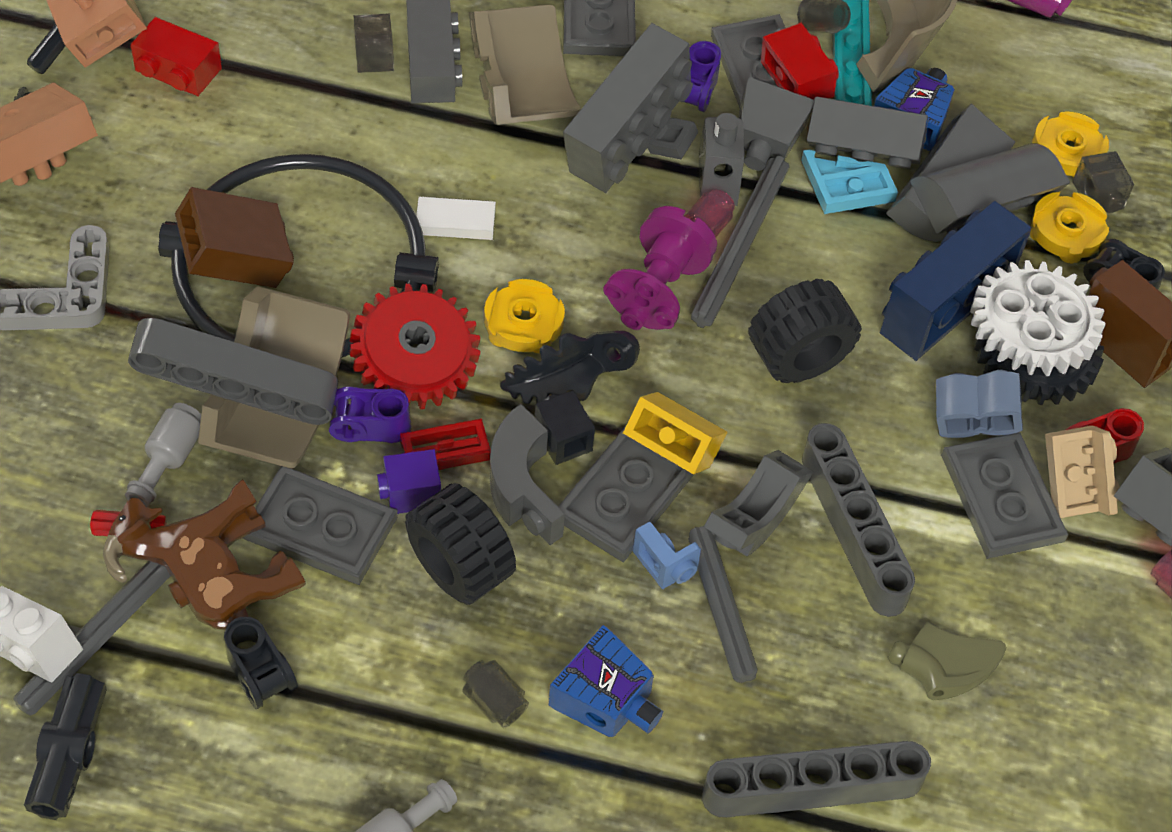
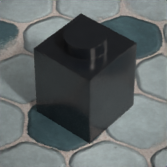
(568, 426)

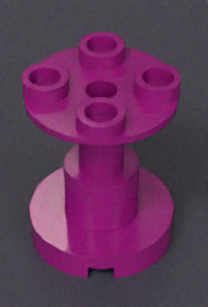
(673, 248)

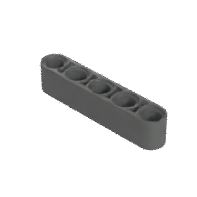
(233, 371)
(855, 535)
(799, 793)

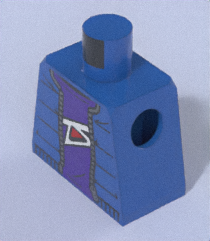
(922, 95)
(606, 687)

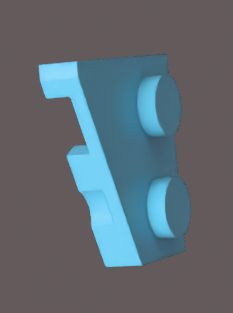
(848, 182)

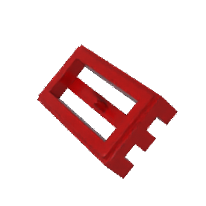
(447, 451)

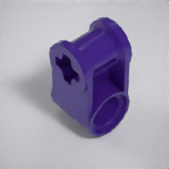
(704, 73)
(370, 414)

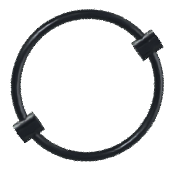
(409, 267)

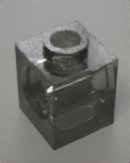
(373, 43)
(1104, 180)

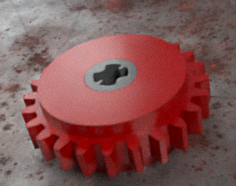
(444, 342)

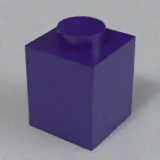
(409, 479)

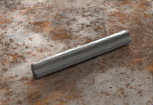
(724, 607)

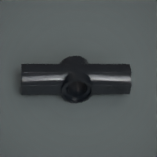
(65, 747)

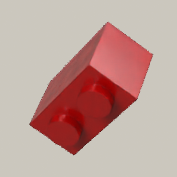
(176, 56)
(799, 63)

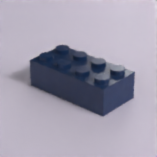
(943, 283)

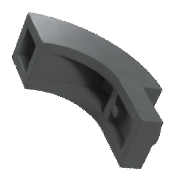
(514, 450)
(760, 505)

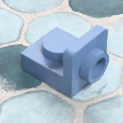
(659, 556)

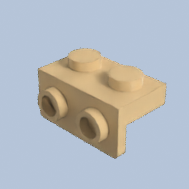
(1082, 471)

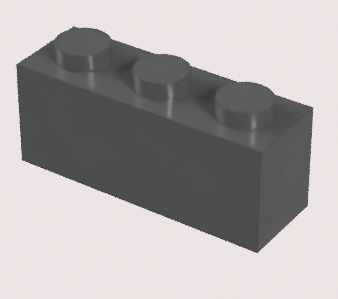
(433, 51)
(867, 132)

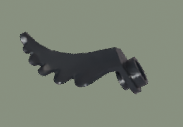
(572, 366)

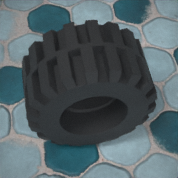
(804, 331)
(460, 543)

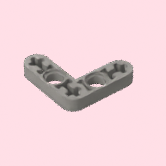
(67, 300)

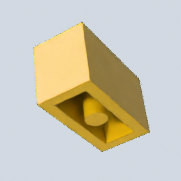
(675, 432)

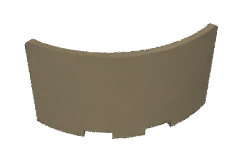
(909, 31)
(522, 64)
(290, 329)

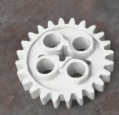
(1037, 318)

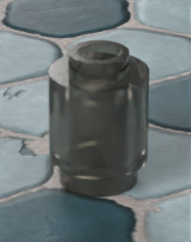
(824, 15)
(495, 693)

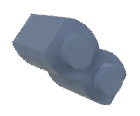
(979, 404)

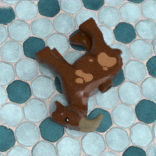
(199, 557)

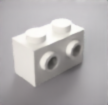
(35, 636)

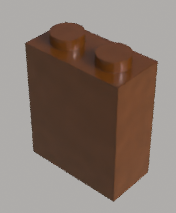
(233, 238)
(1136, 322)

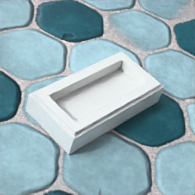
(456, 217)

